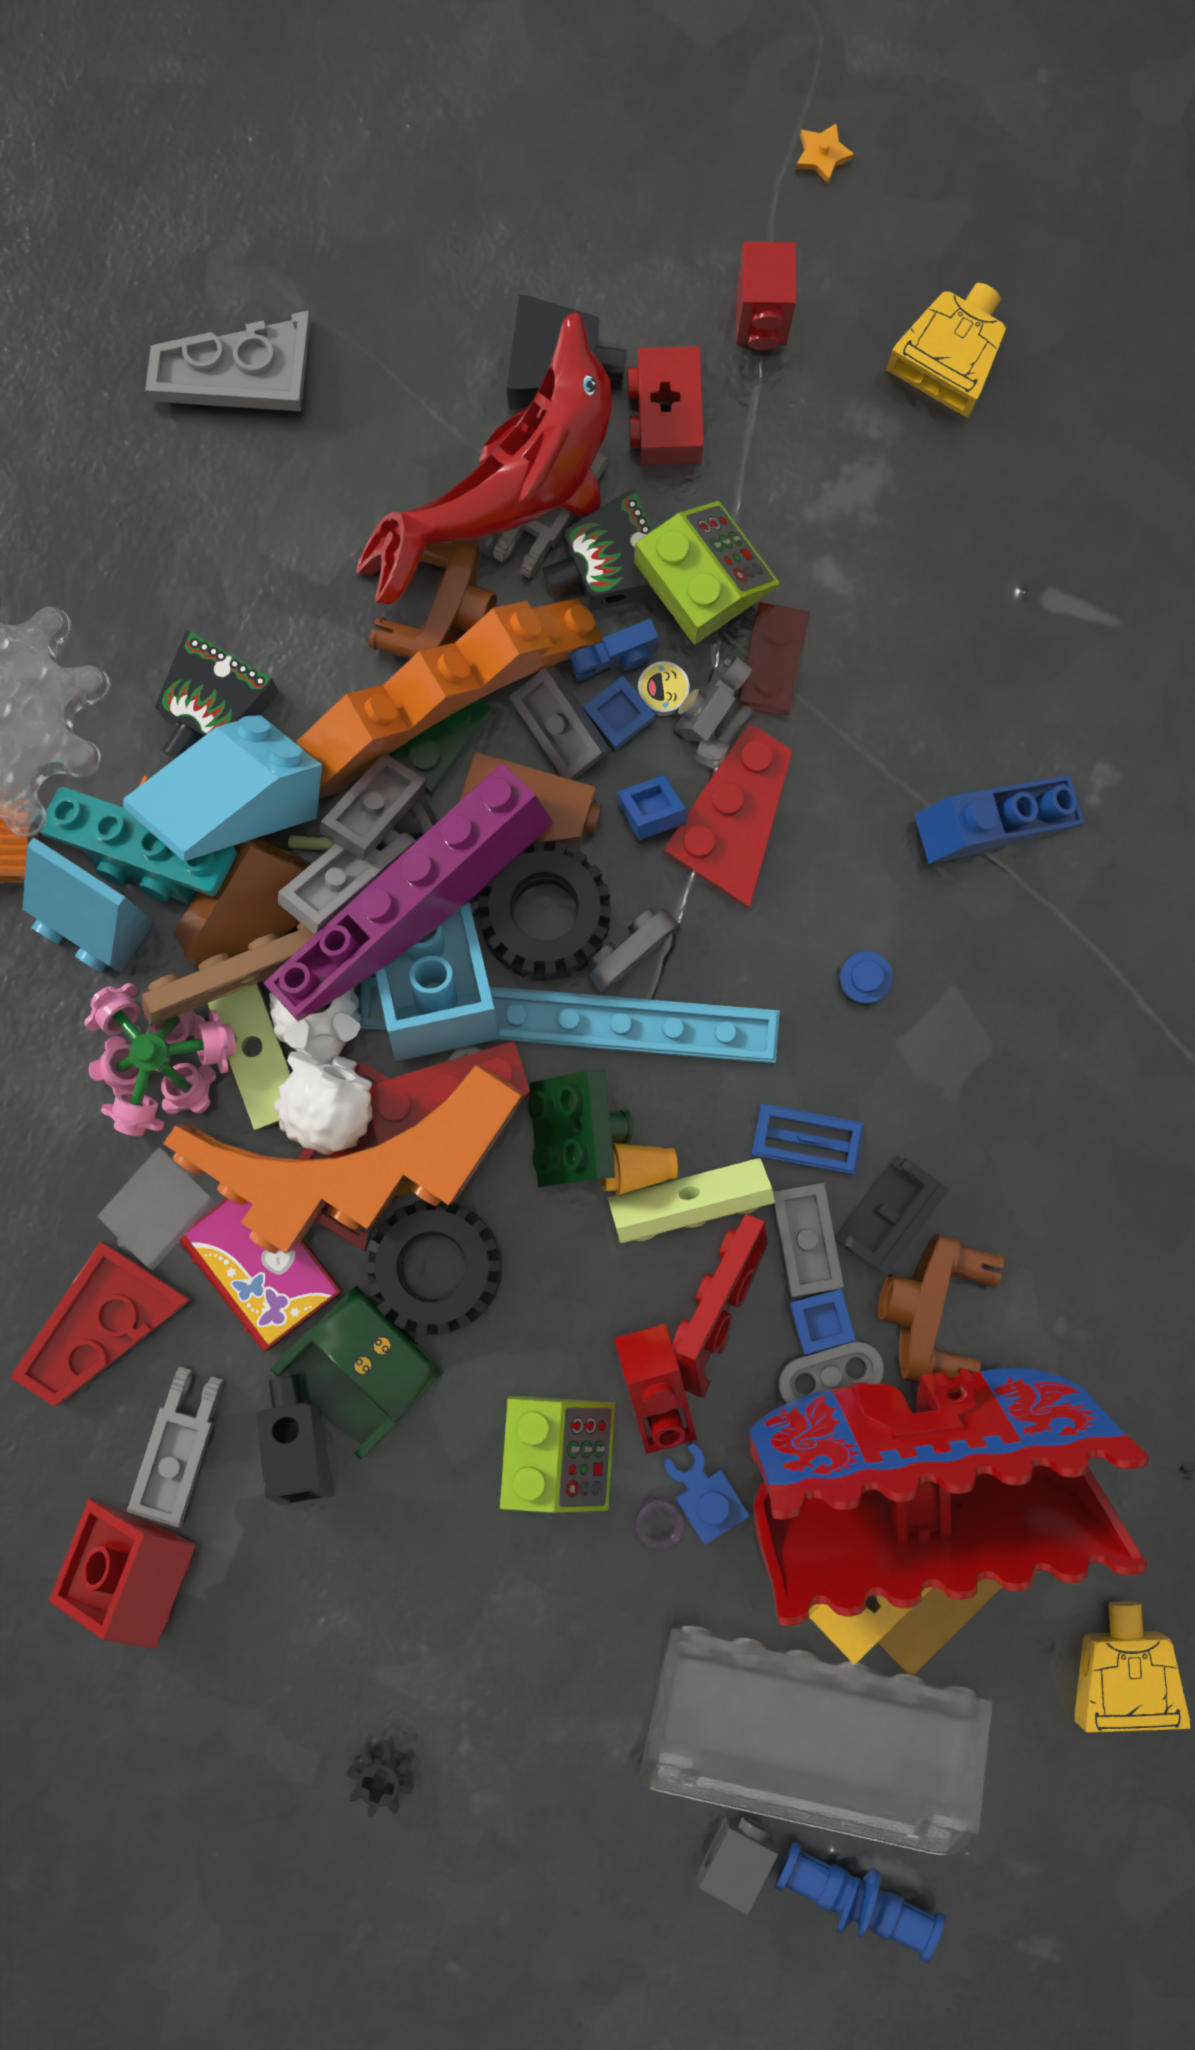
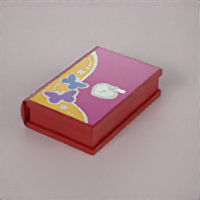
(261, 1288)

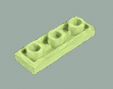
(258, 1075)
(691, 1201)

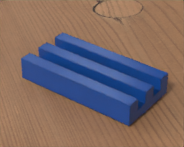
(763, 1131)

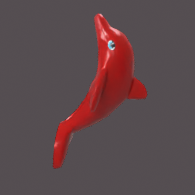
(525, 470)

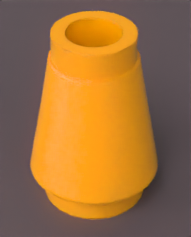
(640, 1167)

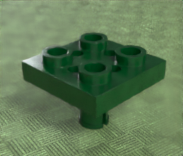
(575, 1128)

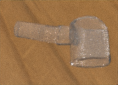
(715, 749)

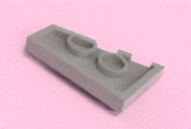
(239, 369)

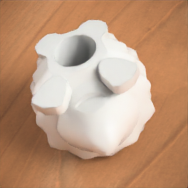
(323, 1031)
(324, 1104)

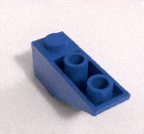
(997, 818)

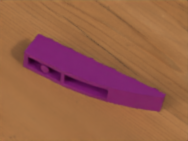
(414, 893)

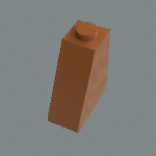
(565, 800)
(244, 904)

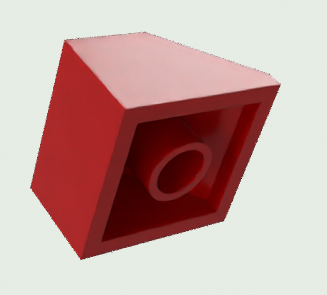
(121, 1575)

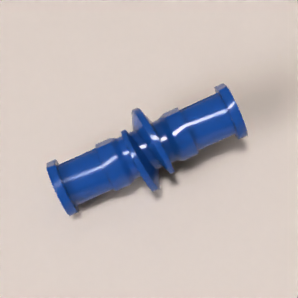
(860, 1902)

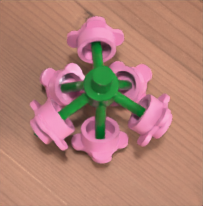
(151, 1052)

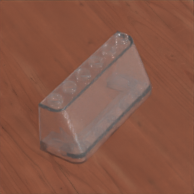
(818, 1743)

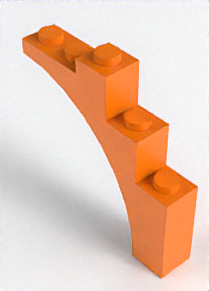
(442, 680)
(290, 1192)

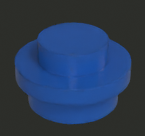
(866, 977)

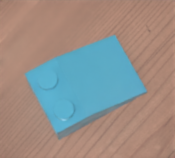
(229, 789)
(81, 909)
(438, 992)

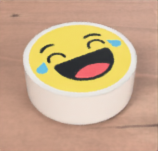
(663, 687)

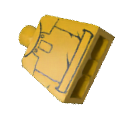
(951, 348)
(1129, 1677)

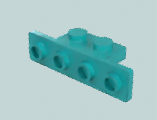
(130, 851)

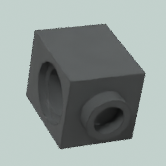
(737, 1863)

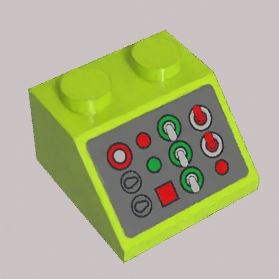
(703, 569)
(557, 1455)

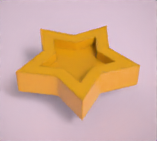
(823, 152)

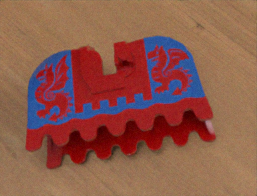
(942, 1497)

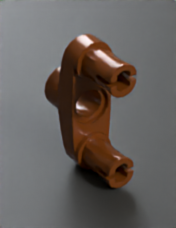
(455, 608)
(919, 1304)

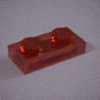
(774, 658)

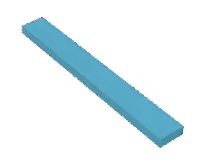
(618, 1024)

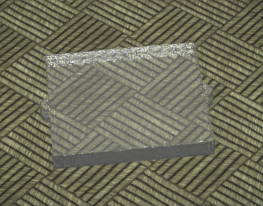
(155, 1208)

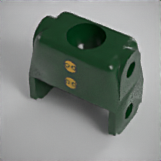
(360, 1369)

